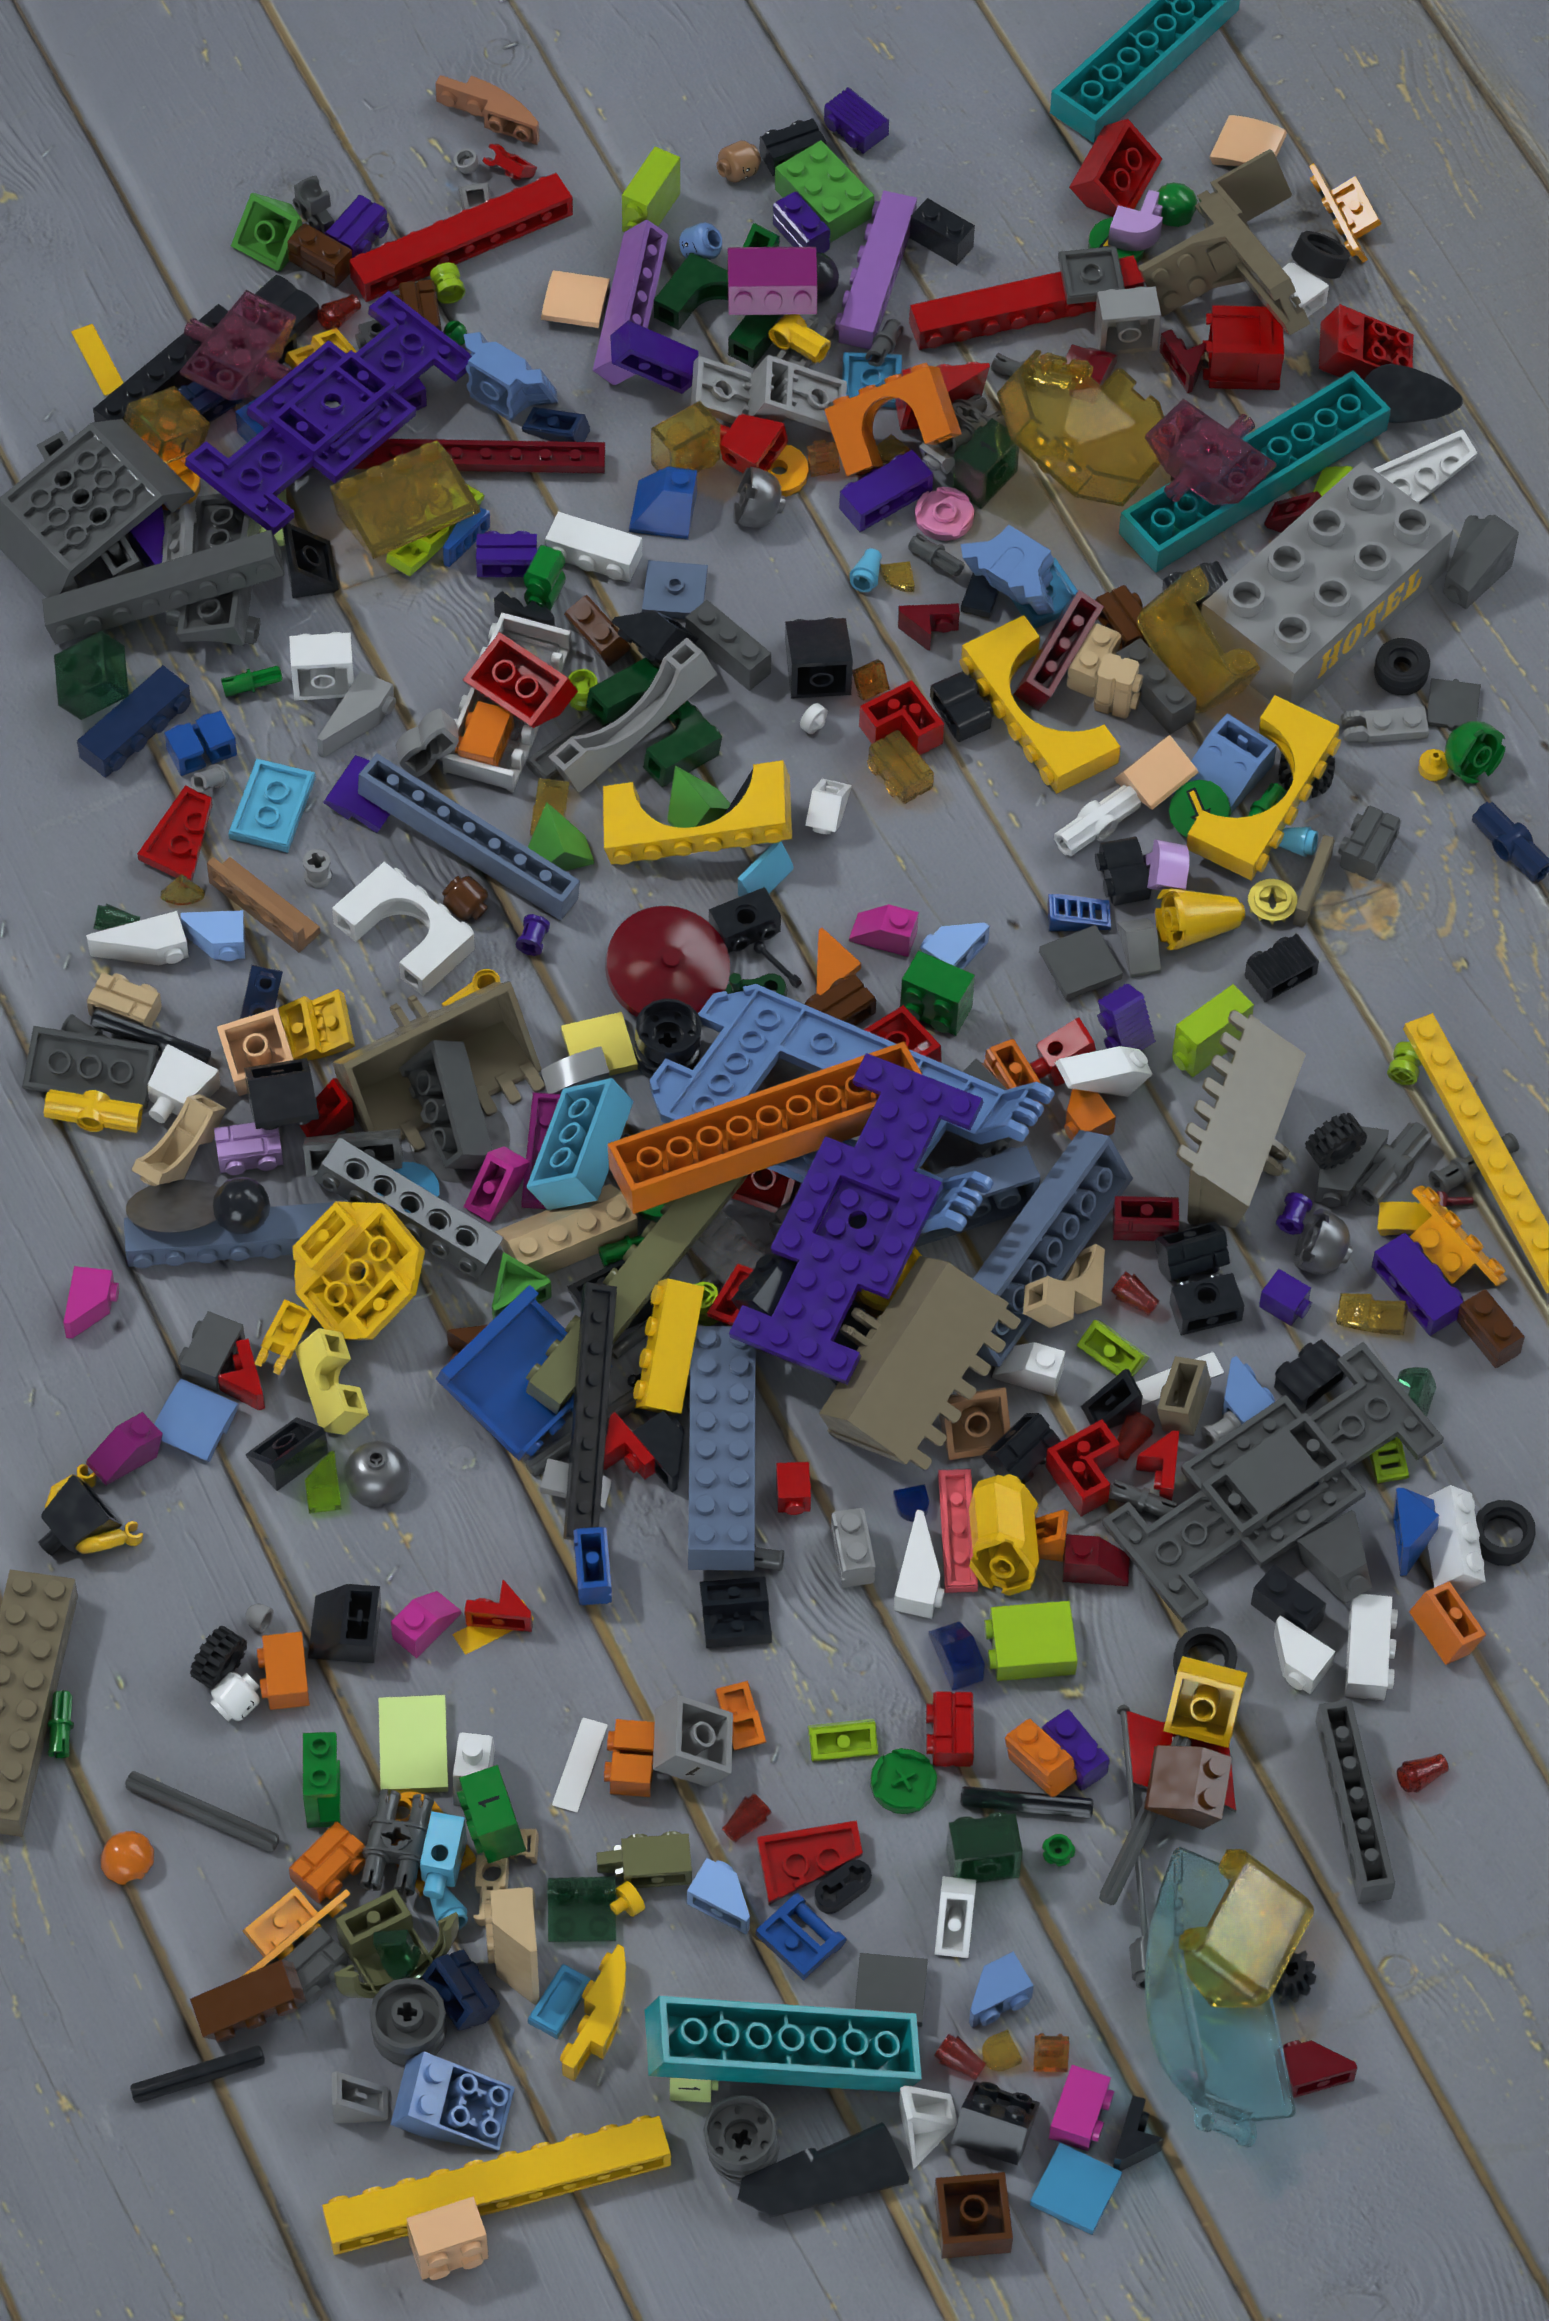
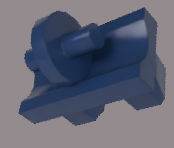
(261, 990)

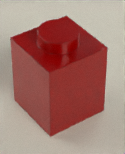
(793, 1487)

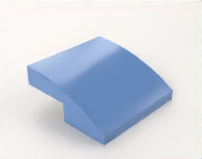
(195, 1419)

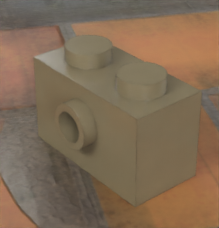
(1184, 1395)

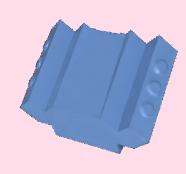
(504, 378)
(1014, 567)

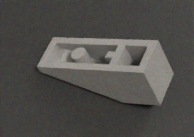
(357, 713)

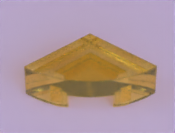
(890, 448)
(898, 576)
(182, 892)

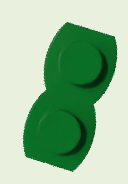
(545, 577)

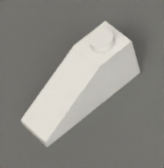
(146, 941)
(1106, 1071)
(919, 1578)

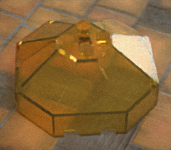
(1081, 430)

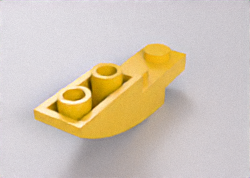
(605, 2006)

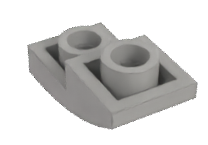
(937, 458)

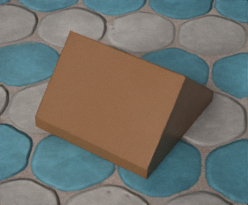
(980, 1425)

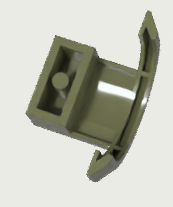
(356, 1935)

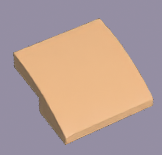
(1245, 139)
(575, 299)

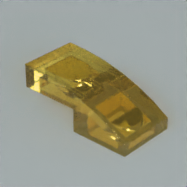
(552, 792)
(1372, 1315)

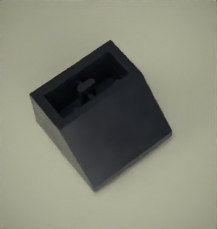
(652, 633)
(281, 1094)
(346, 1624)
(995, 2122)

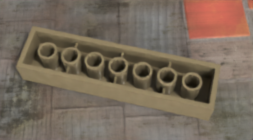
(33, 1644)

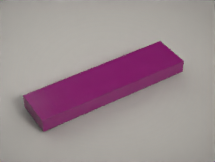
(541, 1115)

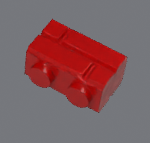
(952, 1729)

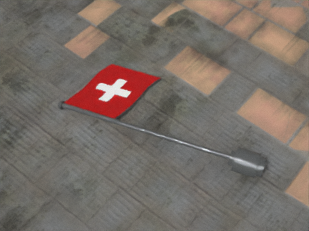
(1139, 1739)

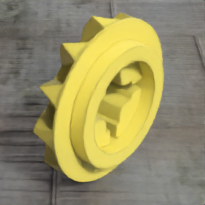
(1284, 897)

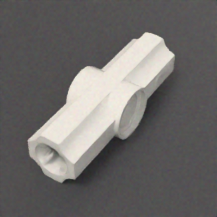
(1097, 820)

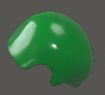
(1177, 204)

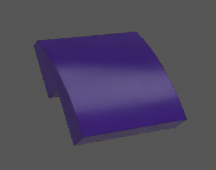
(347, 801)

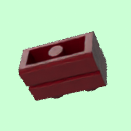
(1144, 1217)

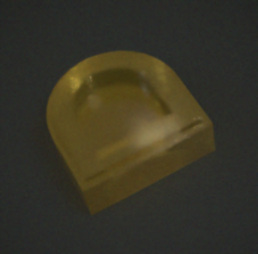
(1000, 2052)

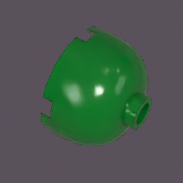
(1474, 750)

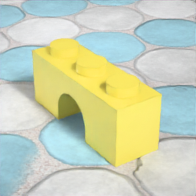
(335, 1404)

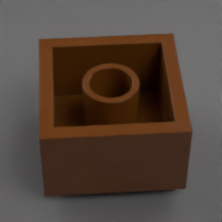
(973, 2215)

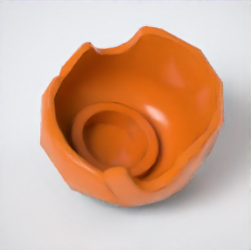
(127, 1857)

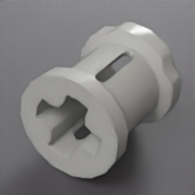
(317, 868)
(1219, 1429)

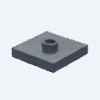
(674, 588)

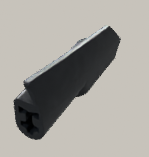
(834, 2173)

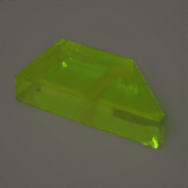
(323, 1486)

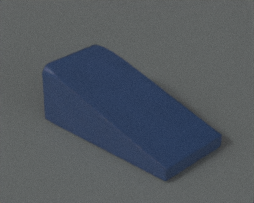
(557, 425)

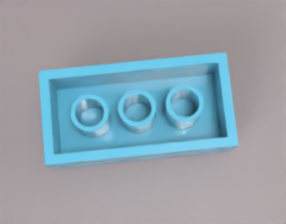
(575, 1148)

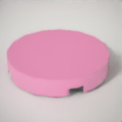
(944, 514)

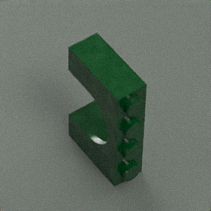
(703, 281)
(686, 748)

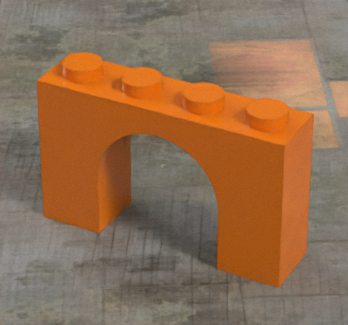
(853, 417)

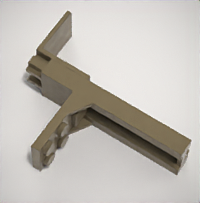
(1231, 247)

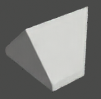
(926, 2120)

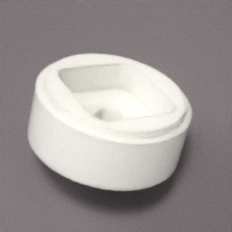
(813, 718)

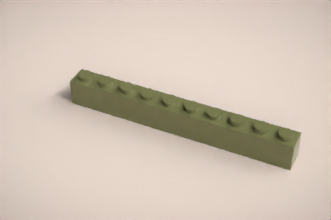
(645, 1265)

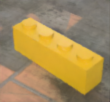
(668, 1347)

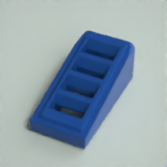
(464, 536)
(1070, 903)

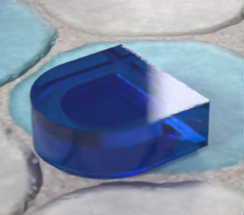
(910, 1500)

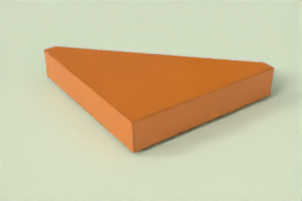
(833, 962)

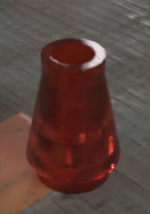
(337, 312)
(1134, 1293)
(1134, 1434)
(1419, 1773)
(748, 1816)
(959, 2057)

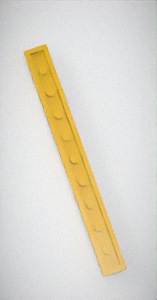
(1482, 1141)

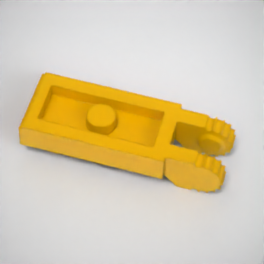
(284, 1334)

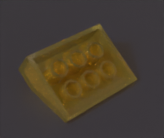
(403, 499)

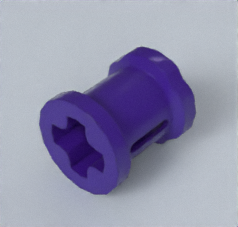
(532, 936)
(1294, 1213)

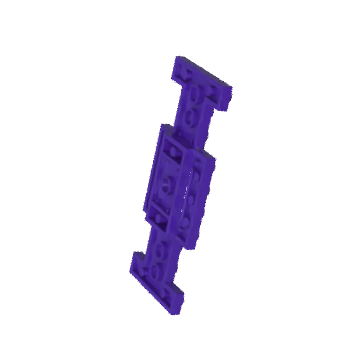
(302, 428)
(877, 1184)

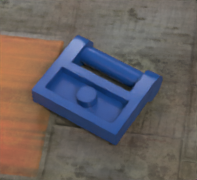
(793, 1943)

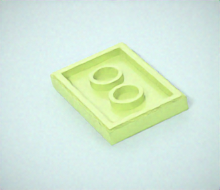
(413, 1744)

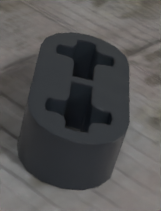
(838, 1880)

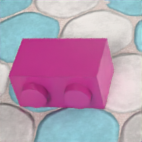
(1080, 2108)

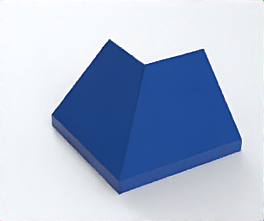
(1413, 1525)

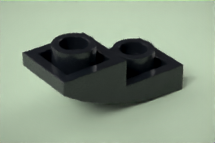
(512, 606)

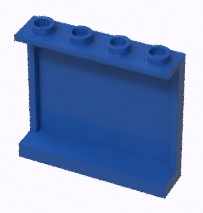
(493, 1370)

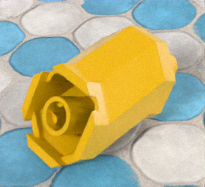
(1004, 1534)

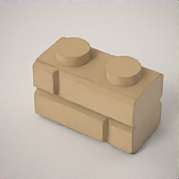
(1085, 665)
(1117, 686)
(125, 999)

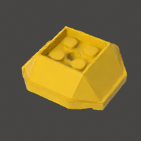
(331, 1265)

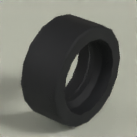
(1320, 254)
(1512, 1511)
(1206, 1636)

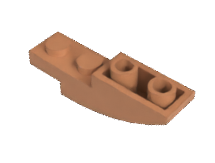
(500, 110)

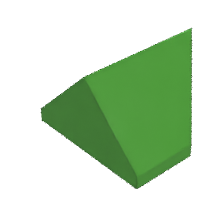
(694, 801)
(560, 841)
(515, 1278)

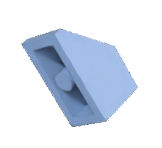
(216, 933)
(957, 943)
(719, 1895)

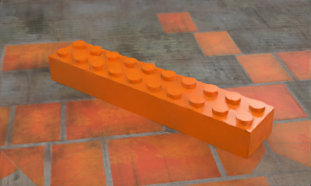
(745, 1133)

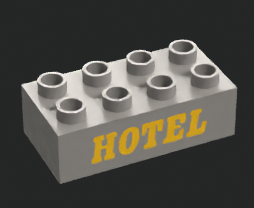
(1329, 583)

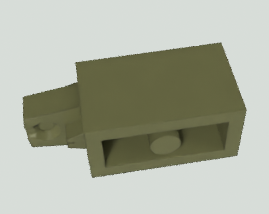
(649, 1860)

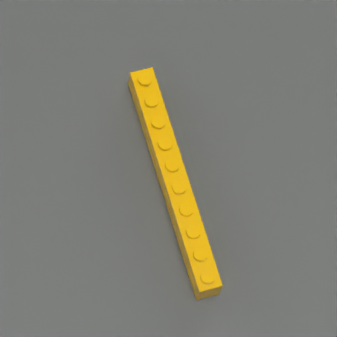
(501, 2182)

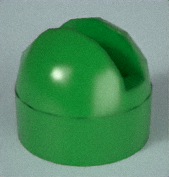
(458, 331)

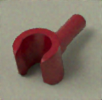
(1450, 1201)

